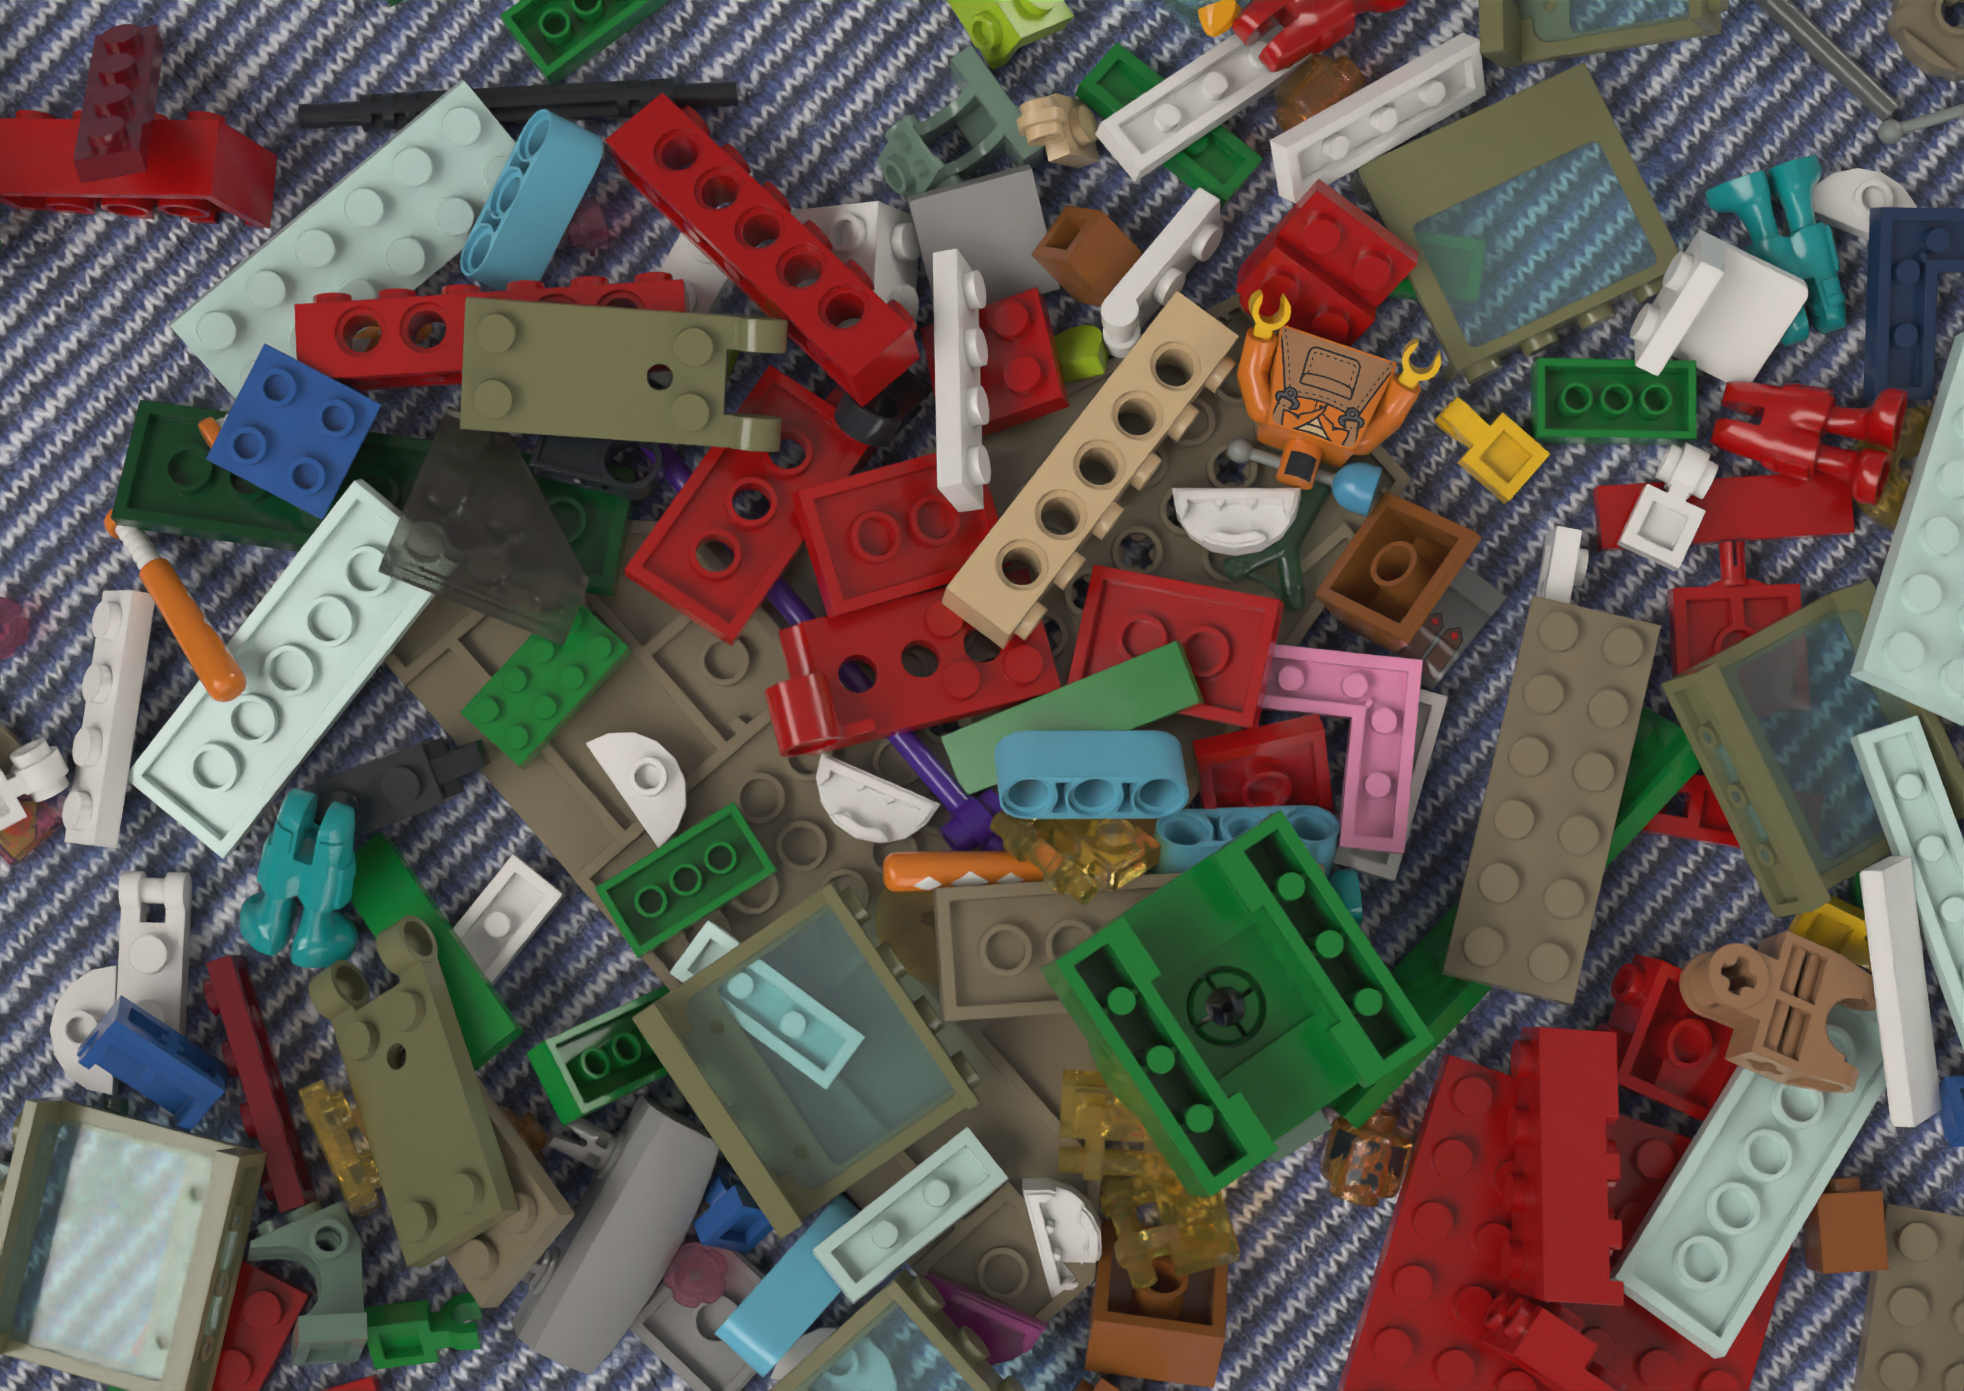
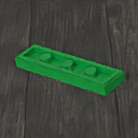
(1112, 699)
(388, 891)

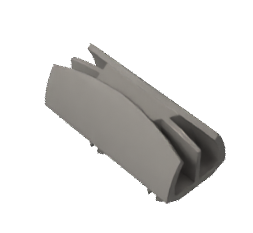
(621, 1233)

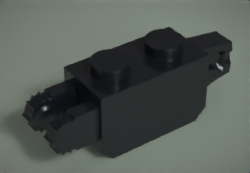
(396, 783)

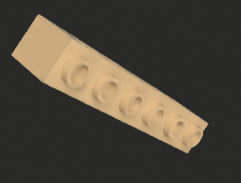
(1177, 337)

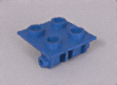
(294, 431)

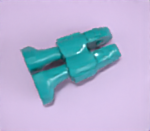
(1805, 252)
(316, 867)

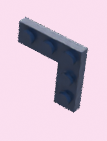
(1901, 304)

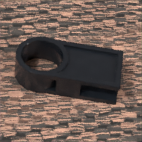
(886, 413)
(587, 464)

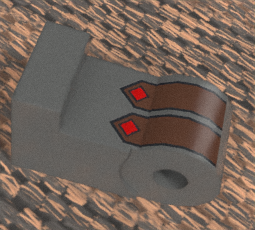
(1452, 625)

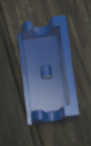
(155, 1062)

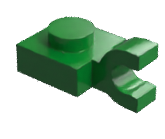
(414, 1334)

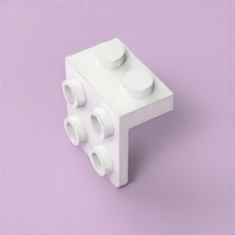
(877, 240)
(1718, 311)

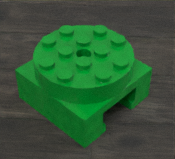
(1304, 990)

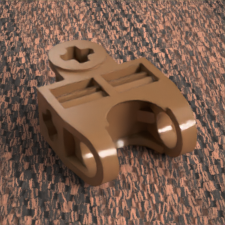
(1780, 1007)

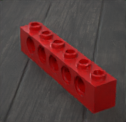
(333, 319)
(856, 357)

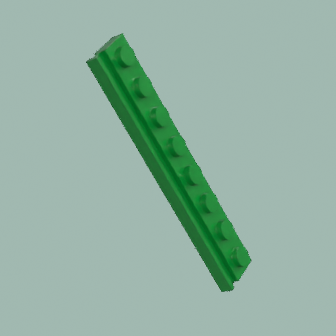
(1656, 772)

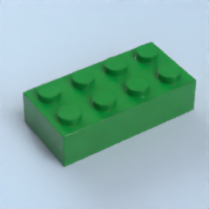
(569, 33)
(1612, 402)
(545, 687)
(686, 880)
(597, 1061)

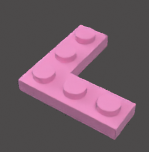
(1382, 711)

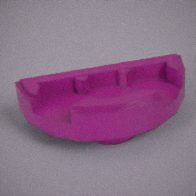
(999, 1326)

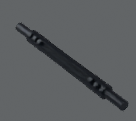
(520, 103)

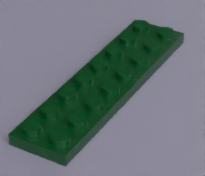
(179, 492)

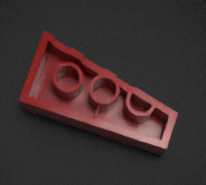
(191, 171)
(1563, 1167)

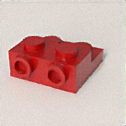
(1328, 264)
(1663, 1044)
(1546, 1344)

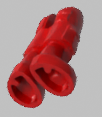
(1307, 26)
(1793, 429)

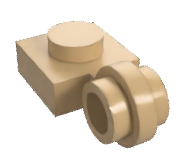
(1063, 127)

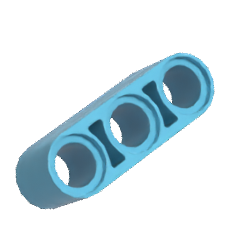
(531, 201)
(1091, 774)
(1199, 832)
(786, 1297)

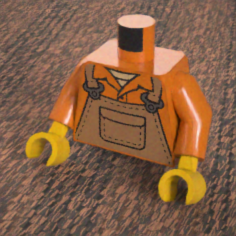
(1319, 395)

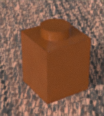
(1086, 254)
(1846, 1229)

